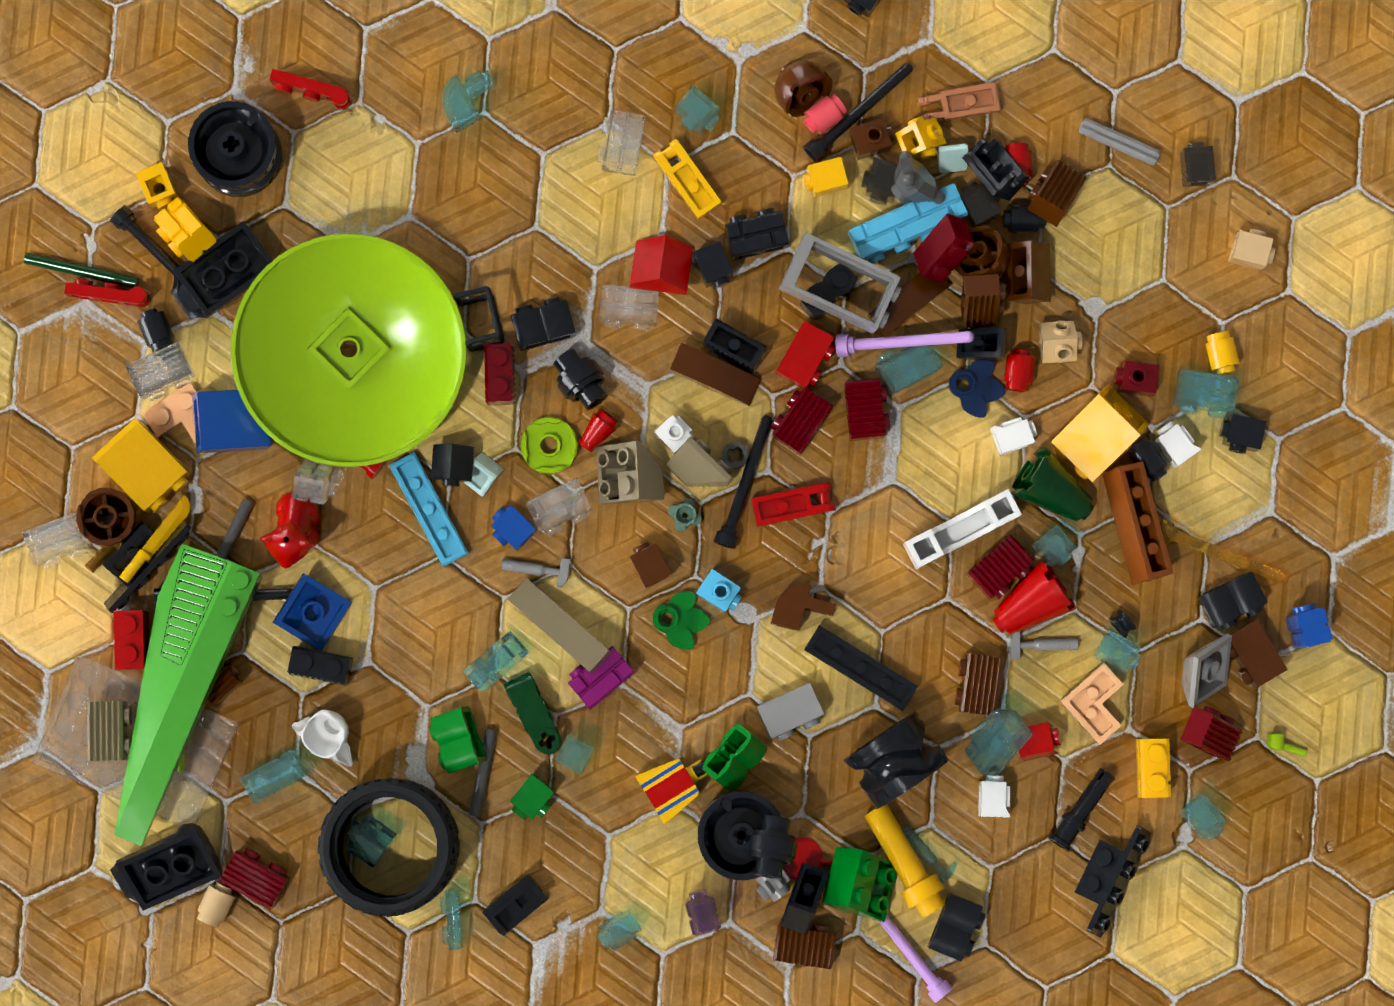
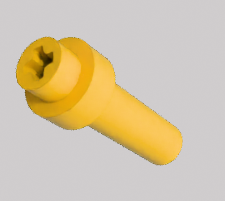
(920, 888)

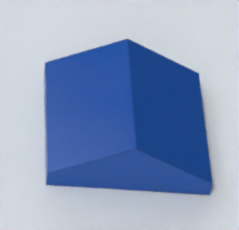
(312, 612)

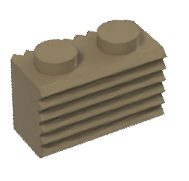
(108, 730)

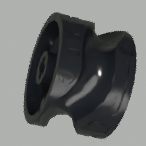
(255, 143)
(896, 760)
(719, 830)

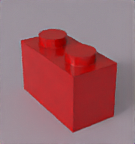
(805, 356)
(131, 639)

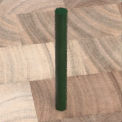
(81, 270)

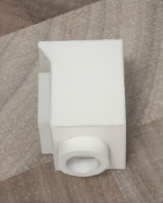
(674, 433)
(1013, 435)
(1176, 444)
(993, 797)

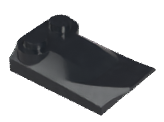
(219, 273)
(168, 867)

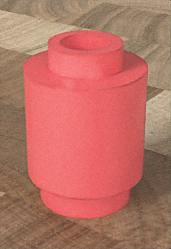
(824, 114)

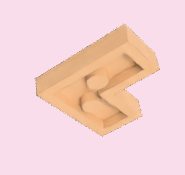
(172, 412)
(1086, 703)

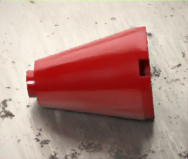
(1033, 601)

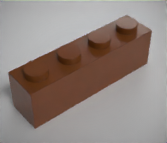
(1137, 523)

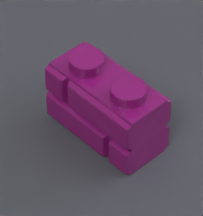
(605, 679)

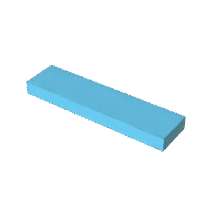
(428, 509)

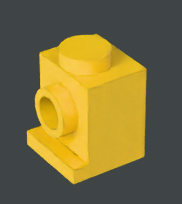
(151, 178)

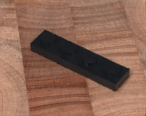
(860, 668)

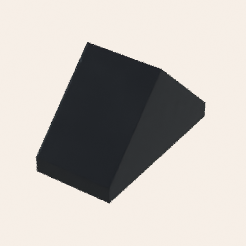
(986, 345)

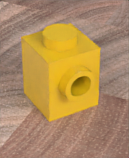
(826, 177)

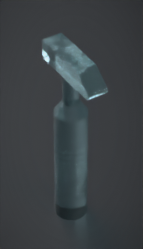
(925, 852)

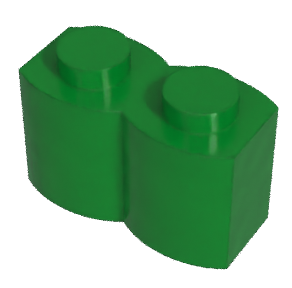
(457, 740)
(734, 757)

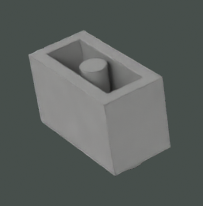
(791, 711)

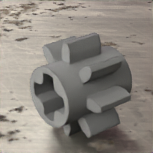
(773, 887)

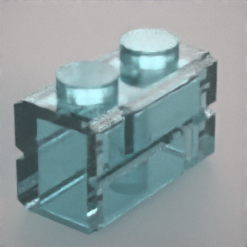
(906, 367)
(1205, 392)
(997, 741)
(274, 776)

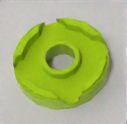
(549, 428)

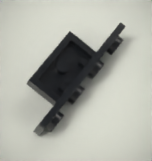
(125, 552)
(1108, 877)

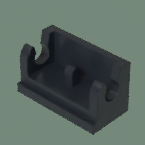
(996, 168)
(515, 905)

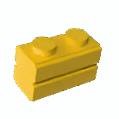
(184, 229)
(1153, 768)

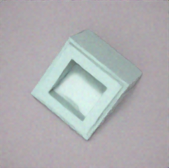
(951, 159)
(484, 474)

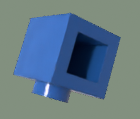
(512, 527)

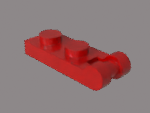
(311, 89)
(108, 293)
(792, 504)

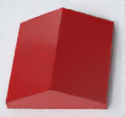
(661, 265)

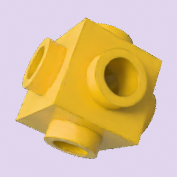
(921, 137)

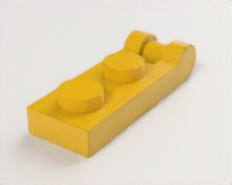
(687, 180)

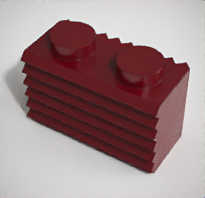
(943, 248)
(499, 374)
(866, 409)
(801, 421)
(1001, 567)
(1211, 732)
(254, 878)

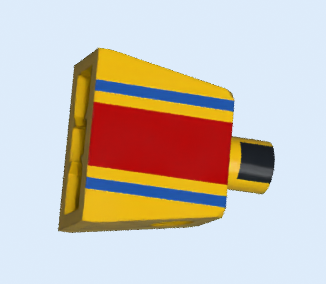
(671, 786)

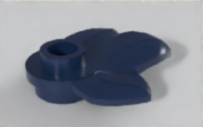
(980, 389)

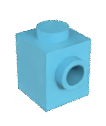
(719, 591)

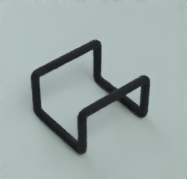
(494, 314)

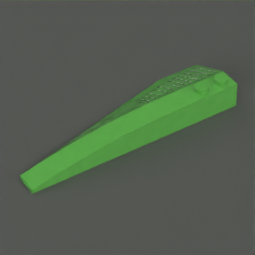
(188, 645)

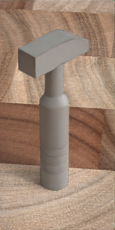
(538, 569)
(1040, 645)

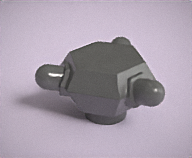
(914, 182)

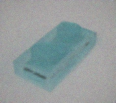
(451, 907)

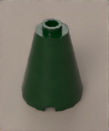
(1052, 487)

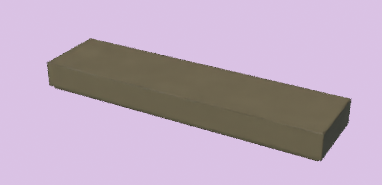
(559, 625)

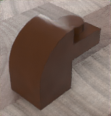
(793, 602)

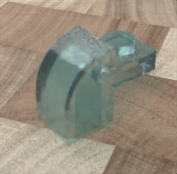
(458, 96)
(496, 662)

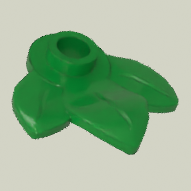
(685, 620)

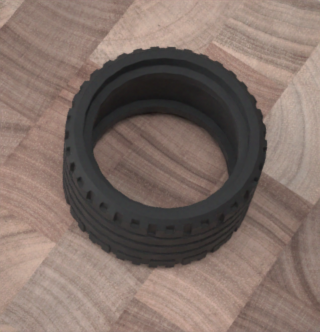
(333, 860)

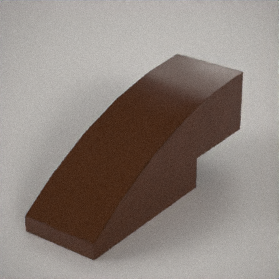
(911, 300)
(714, 374)

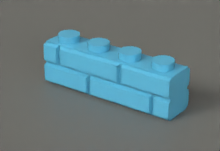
(903, 225)

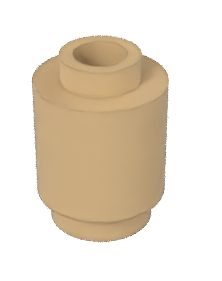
(215, 904)

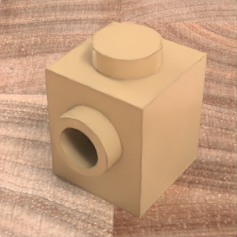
(1252, 249)

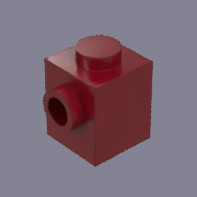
(1137, 378)

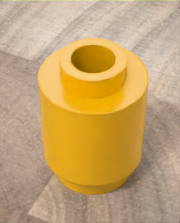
(1222, 352)

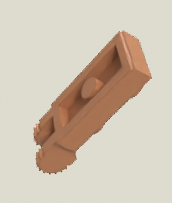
(963, 102)

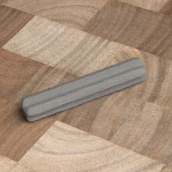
(1119, 141)

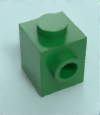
(532, 798)

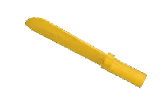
(162, 533)

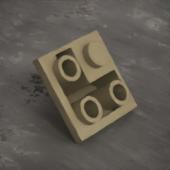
(697, 468)
(628, 474)

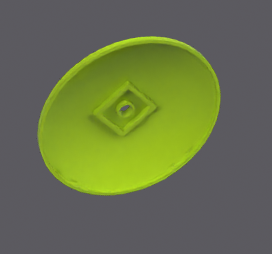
(337, 404)

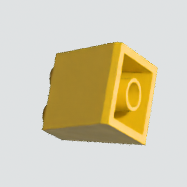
(1099, 433)
(142, 466)

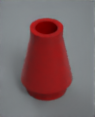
(598, 429)

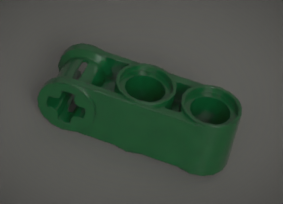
(533, 711)

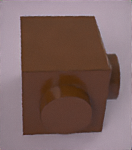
(871, 138)
(650, 564)

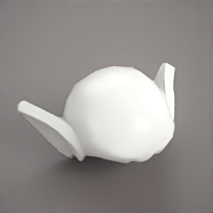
(325, 736)

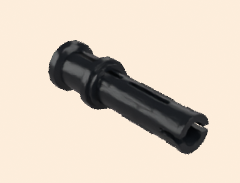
(1074, 821)

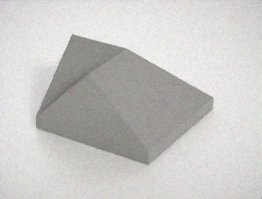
(1206, 670)

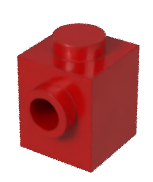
(1041, 743)

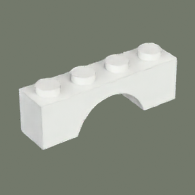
(962, 529)

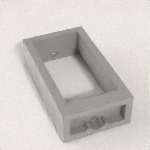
(851, 261)

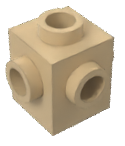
(1059, 341)

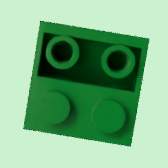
(860, 884)

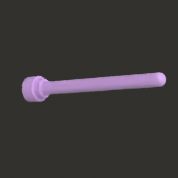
(848, 345)
(937, 987)

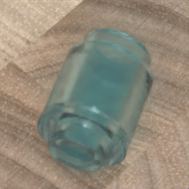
(618, 930)

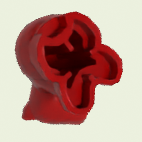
(294, 531)

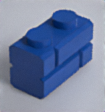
(1308, 626)

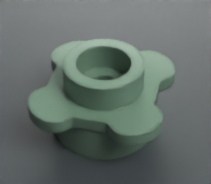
(686, 507)

